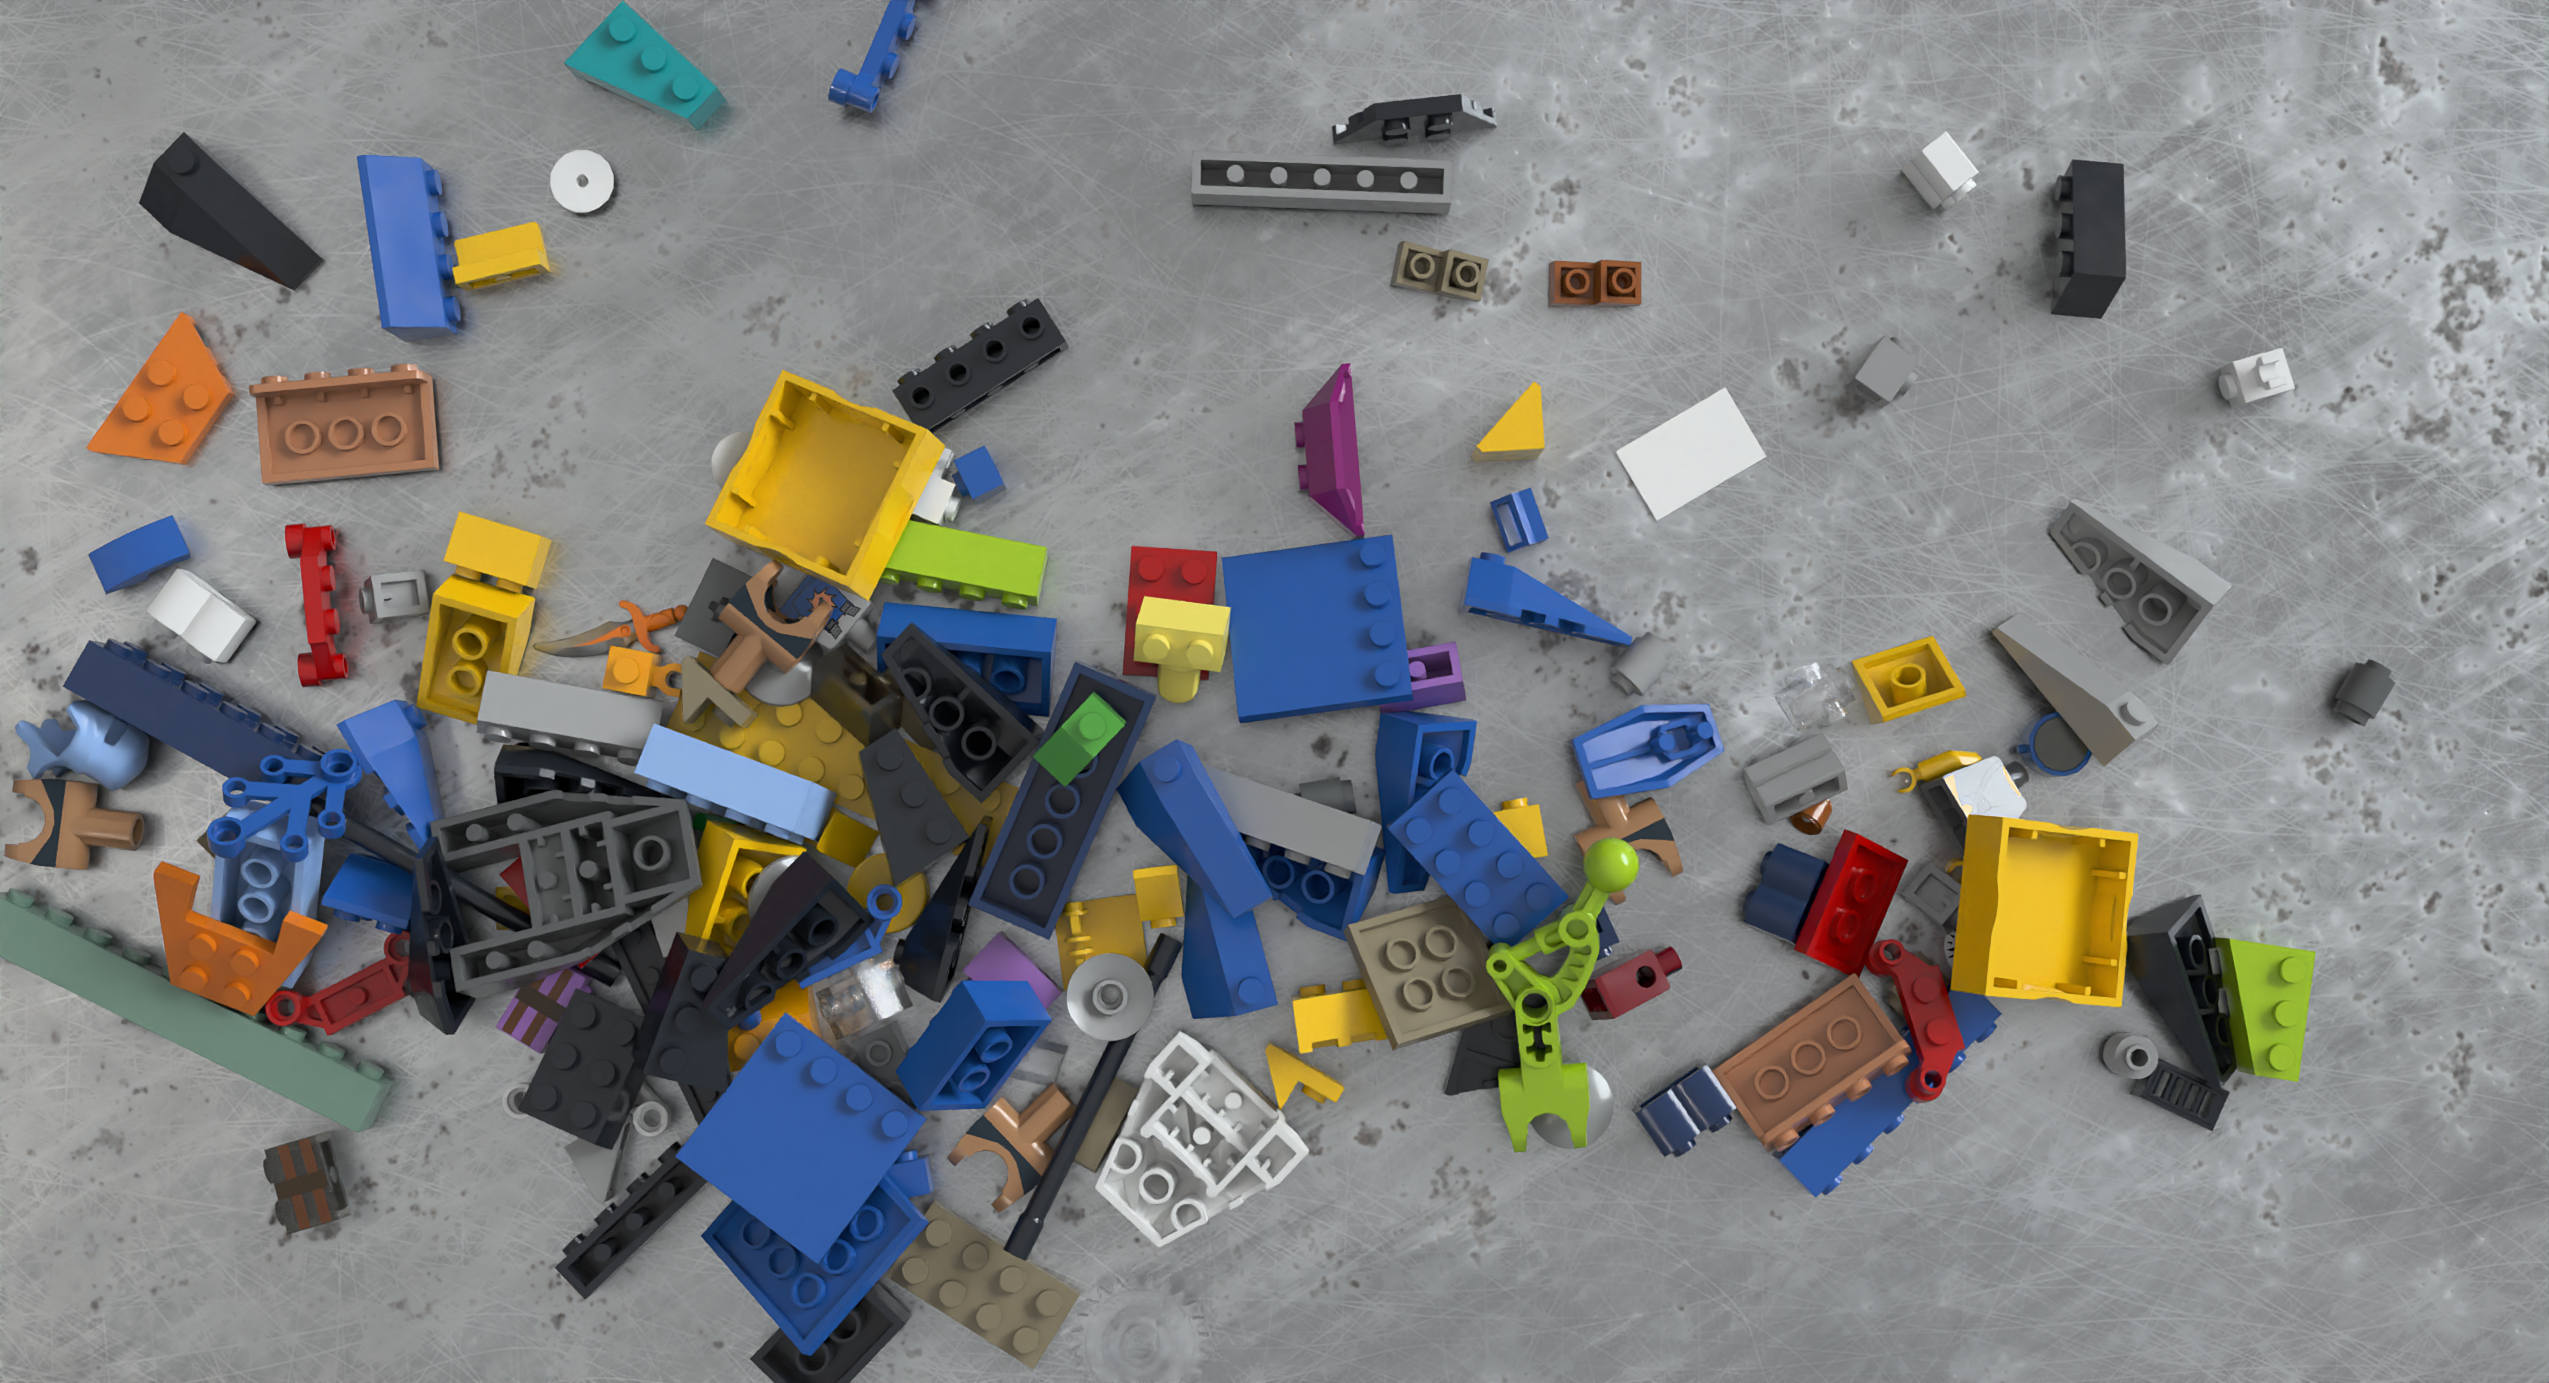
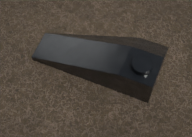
(214, 209)
(965, 716)
(530, 771)
(433, 931)
(791, 931)
(935, 942)
(2175, 971)

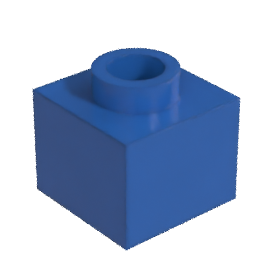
(978, 475)
(912, 1174)

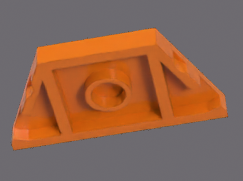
(168, 402)

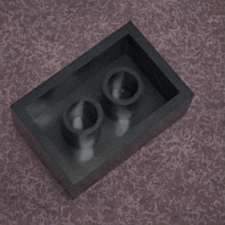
(588, 1071)
(845, 1350)

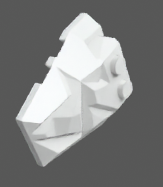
(1195, 1144)

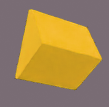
(1517, 434)
(1906, 680)

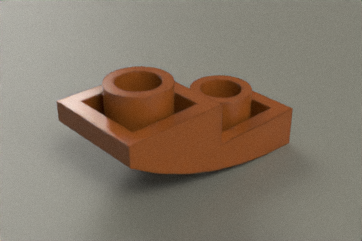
(1595, 284)

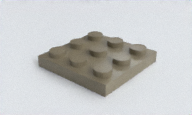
(1426, 971)

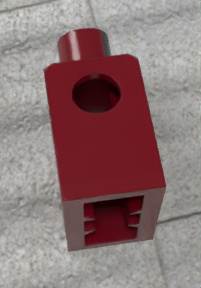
(1614, 987)

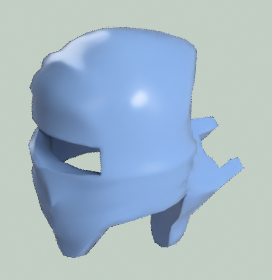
(99, 747)

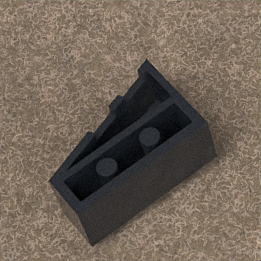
(2089, 238)
(908, 809)

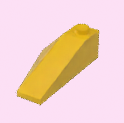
(729, 864)

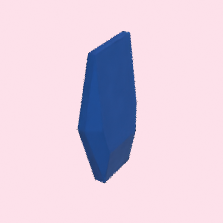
(1646, 749)

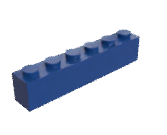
(1847, 1136)

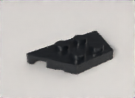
(1414, 117)
(1487, 1049)

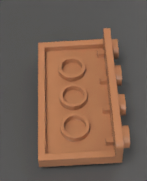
(346, 425)
(1813, 1064)

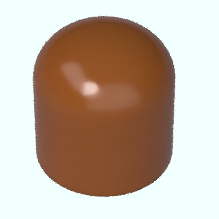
(1817, 814)

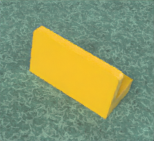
(500, 257)

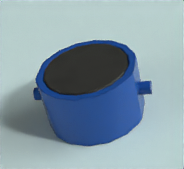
(2052, 747)

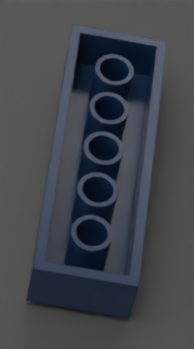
(182, 712)
(1056, 824)

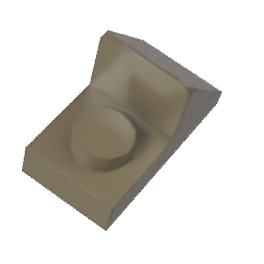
(701, 689)

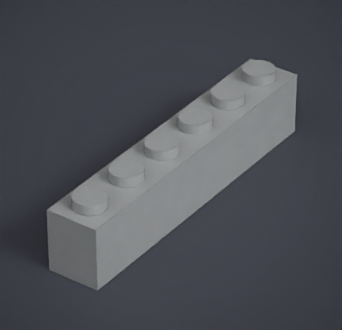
(1321, 182)
(1288, 821)

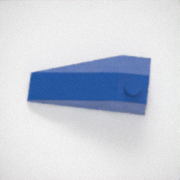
(1515, 597)
(399, 753)
(1409, 758)
(1188, 821)
(1317, 896)

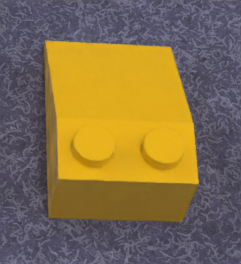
(470, 632)

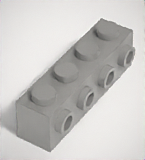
(566, 717)

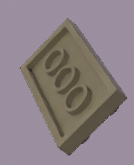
(984, 1286)

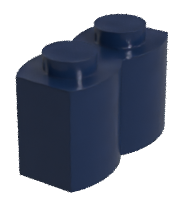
(1785, 892)
(1685, 1110)

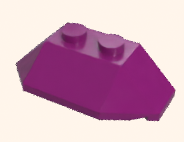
(1332, 453)

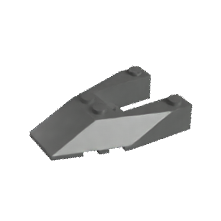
(589, 874)

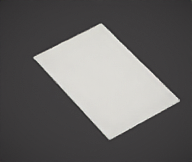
(1690, 454)

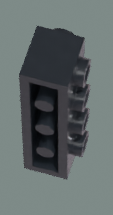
(981, 367)
(630, 1226)

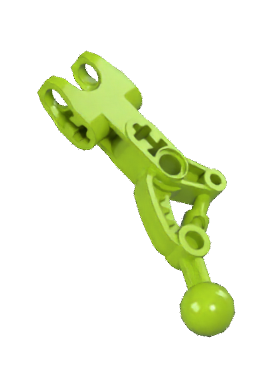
(1543, 1080)

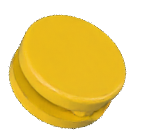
(875, 872)

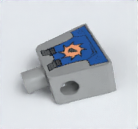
(847, 617)

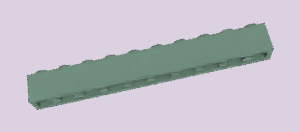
(142, 993)

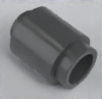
(2364, 692)
(1331, 793)

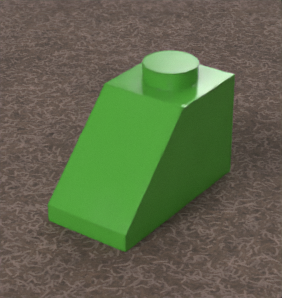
(1079, 739)

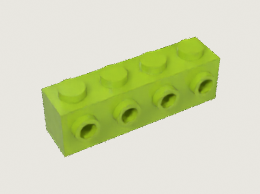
(968, 564)

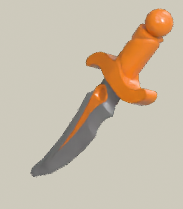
(616, 633)

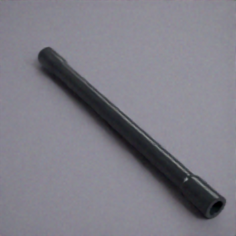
(600, 967)
(1032, 1219)

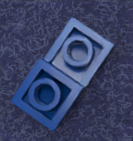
(138, 553)

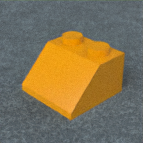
(788, 999)

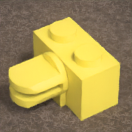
(1182, 642)

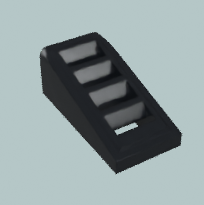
(2146, 1088)

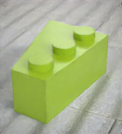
(2267, 1005)

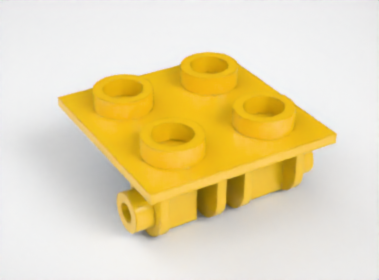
(1099, 928)

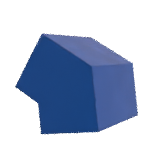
(1519, 520)

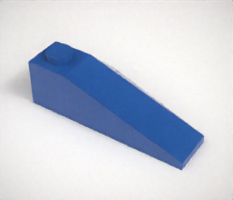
(1222, 960)

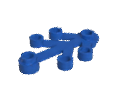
(287, 799)

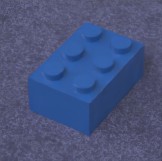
(973, 1045)

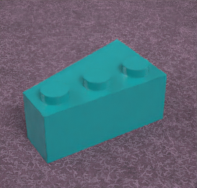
(643, 67)

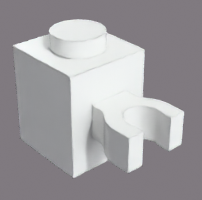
(2255, 378)
(939, 498)

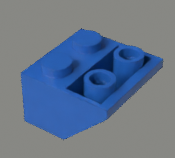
(371, 891)

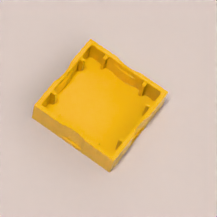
(825, 485)
(2043, 911)

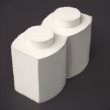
(1941, 173)
(201, 617)

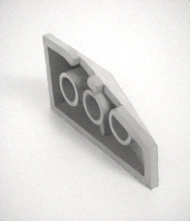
(2148, 583)
(2087, 698)

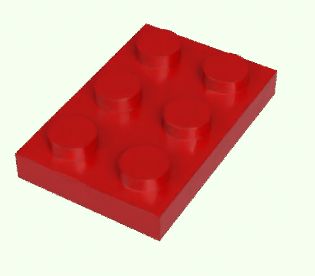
(1165, 575)
(1851, 903)

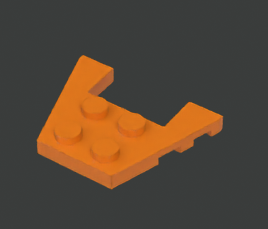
(220, 958)

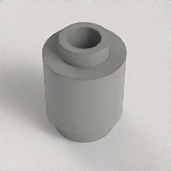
(1640, 665)
(2118, 1054)

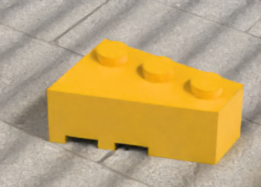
(1335, 1016)

